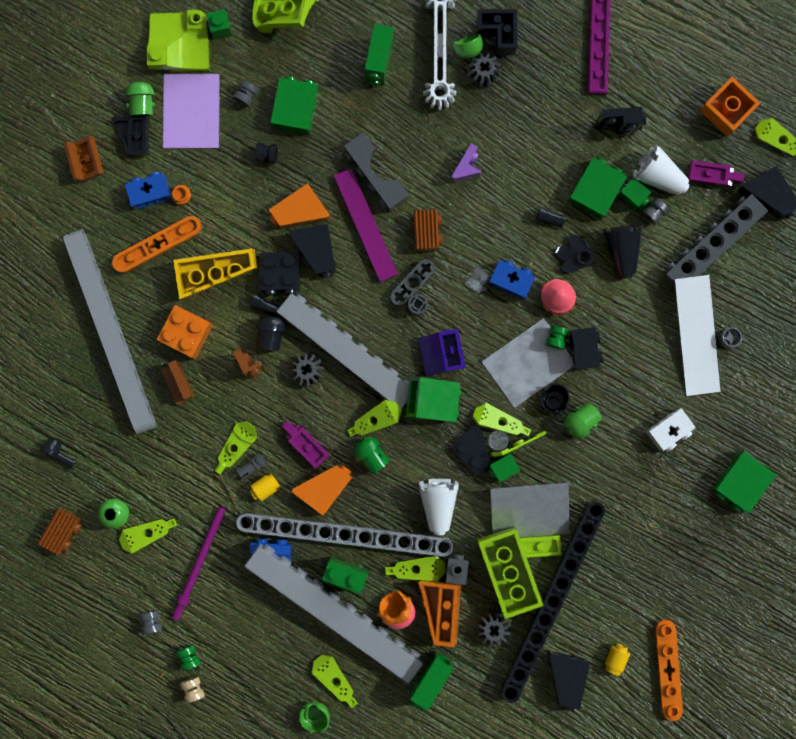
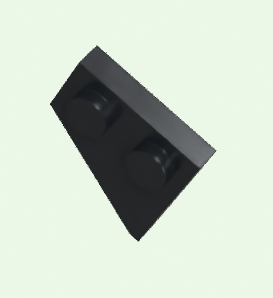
(134, 134)
(472, 449)

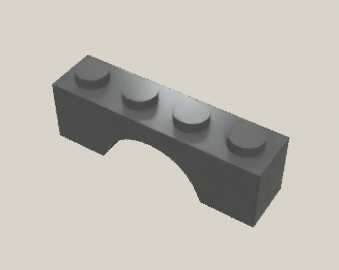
(390, 192)

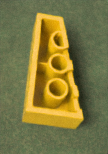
(207, 271)

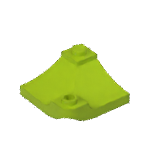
(280, 14)
(178, 42)

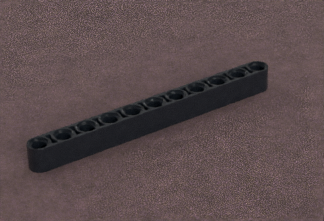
(552, 590)

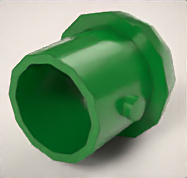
(370, 454)

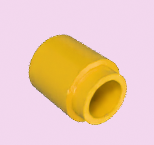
(264, 487)
(617, 659)

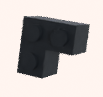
(499, 24)

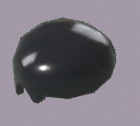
(555, 399)

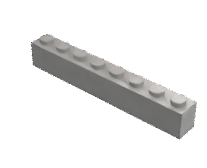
(344, 350)

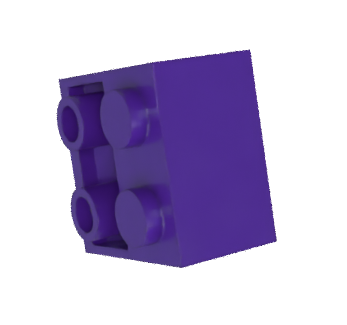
(442, 352)

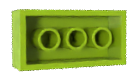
(510, 572)

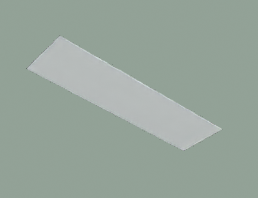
(697, 335)

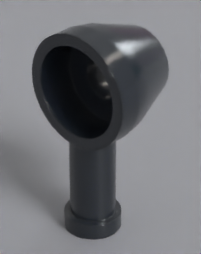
(52, 449)

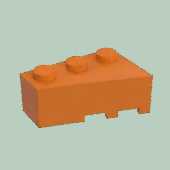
(442, 609)

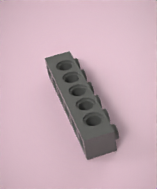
(753, 212)

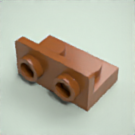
(245, 363)
(177, 382)

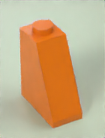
(299, 209)
(324, 489)

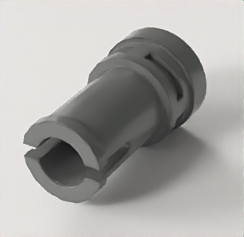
(251, 467)

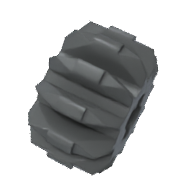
(485, 76)
(304, 363)
(486, 629)

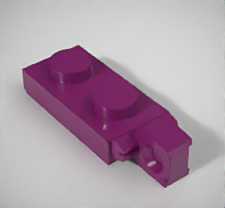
(713, 174)
(305, 444)

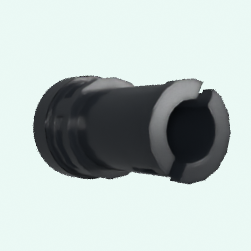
(545, 216)
(261, 304)

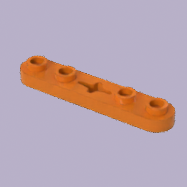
(140, 253)
(669, 689)

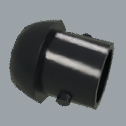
(270, 332)

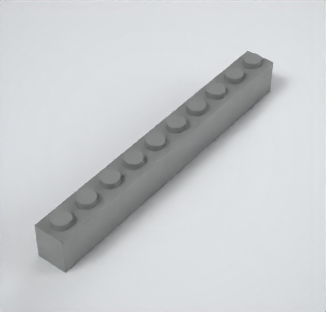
(334, 613)

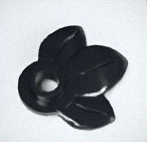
(571, 254)

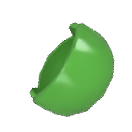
(468, 46)
(314, 717)

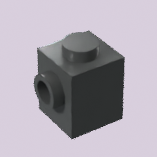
(457, 569)

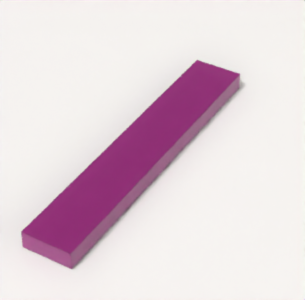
(599, 47)
(365, 225)

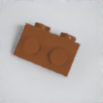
(83, 159)

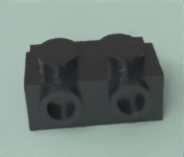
(624, 119)
(280, 272)

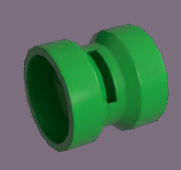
(557, 337)
(188, 658)

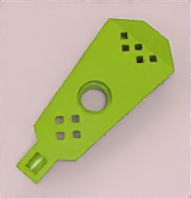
(773, 135)
(381, 415)
(493, 415)
(238, 439)
(516, 445)
(138, 534)
(425, 569)
(331, 672)

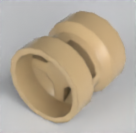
(194, 692)

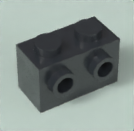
(585, 348)

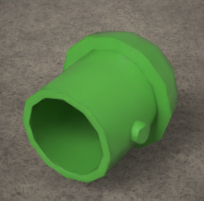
(140, 99)
(582, 420)
(121, 510)

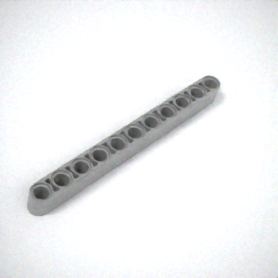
(109, 331)
(295, 532)

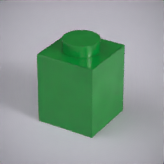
(219, 24)
(635, 194)
(503, 468)

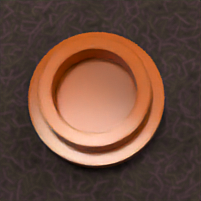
(181, 194)

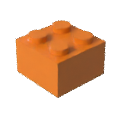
(729, 106)
(185, 332)

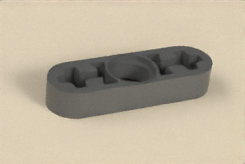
(418, 268)

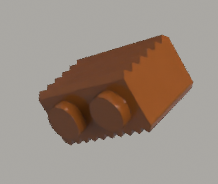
(426, 230)
(60, 532)

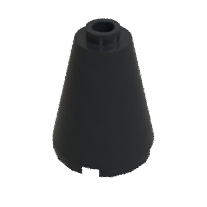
(624, 248)

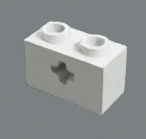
(676, 420)

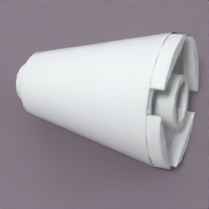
(661, 172)
(438, 503)

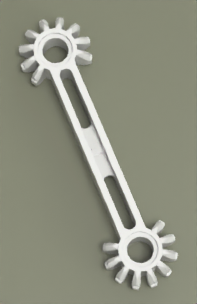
(439, 52)

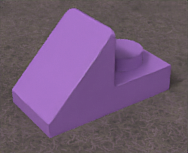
(464, 170)

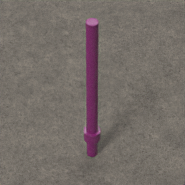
(183, 599)

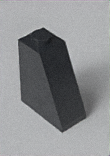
(772, 192)
(316, 248)
(569, 678)

